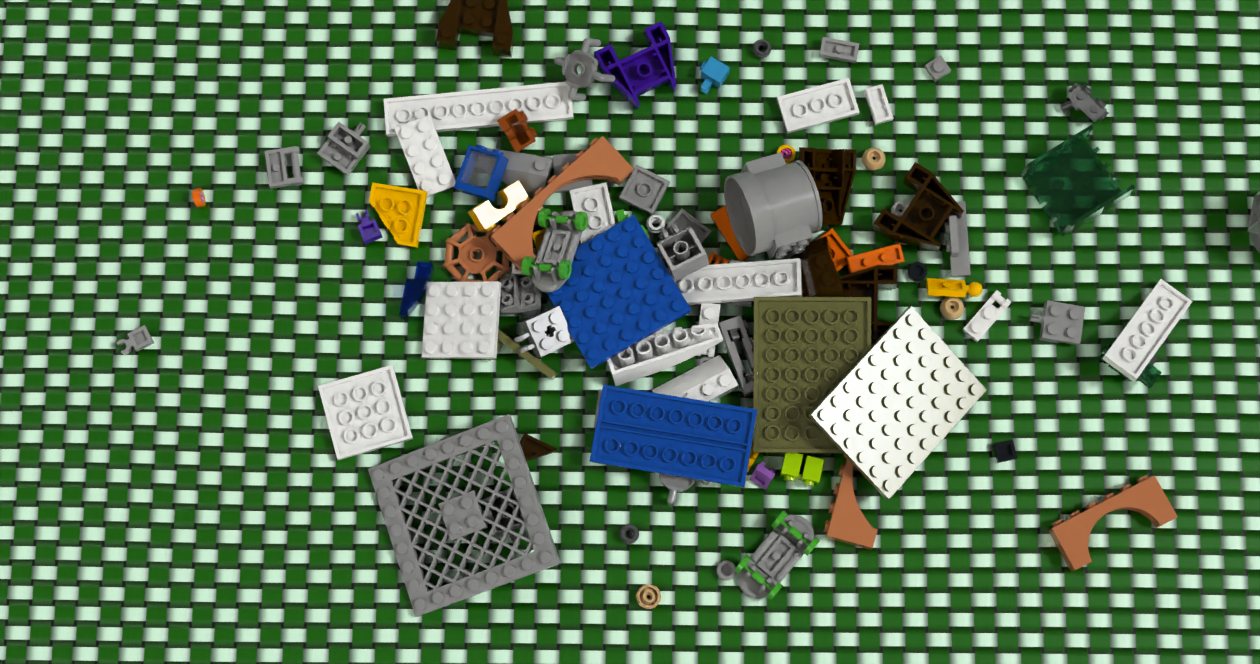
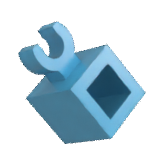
(713, 73)

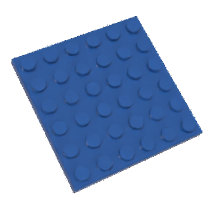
(617, 293)

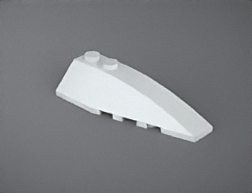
(662, 351)

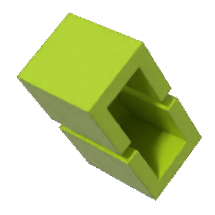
(811, 470)

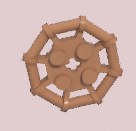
(466, 255)

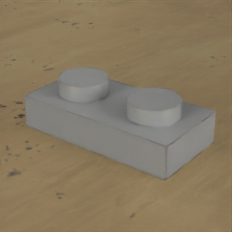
(839, 50)

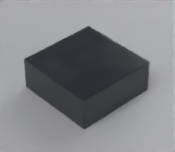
(1004, 451)

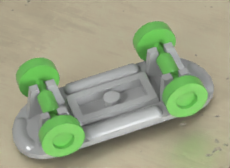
(556, 250)
(776, 556)

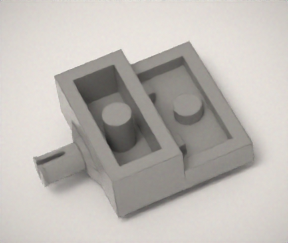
(344, 147)
(1060, 322)

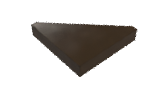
(534, 448)

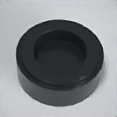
(917, 271)

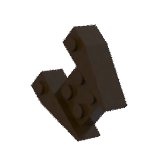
(479, 18)
(923, 215)
(866, 284)

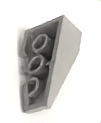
(529, 169)

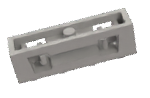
(733, 326)

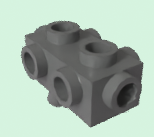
(1081, 99)

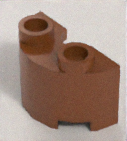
(517, 129)

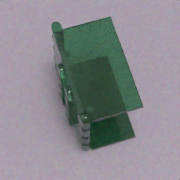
(1073, 183)

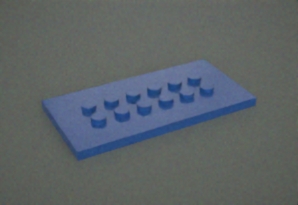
(673, 435)

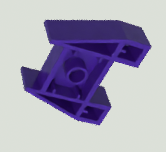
(643, 69)

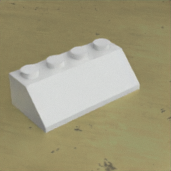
(702, 383)

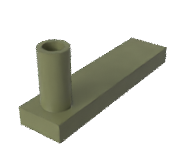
(504, 338)

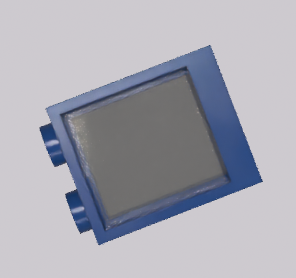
(481, 172)

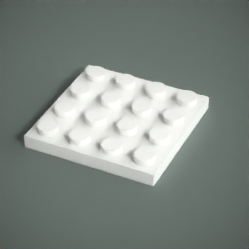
(461, 320)
(365, 412)

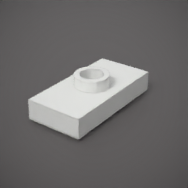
(878, 104)

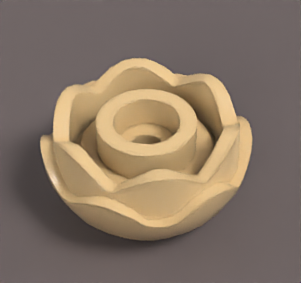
(872, 164)
(948, 313)
(651, 590)

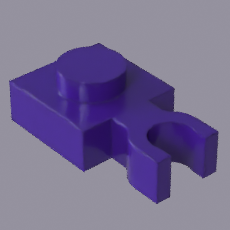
(368, 228)

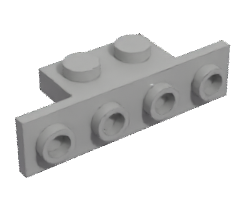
(958, 243)

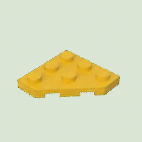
(400, 211)

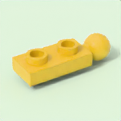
(952, 288)

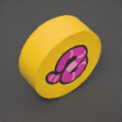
(788, 153)

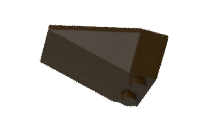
(833, 175)
(819, 271)

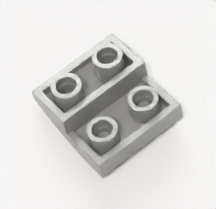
(519, 295)

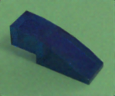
(416, 288)

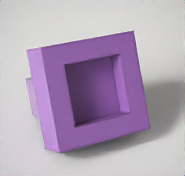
(762, 476)

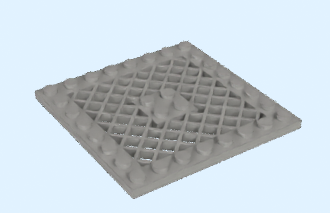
(463, 516)

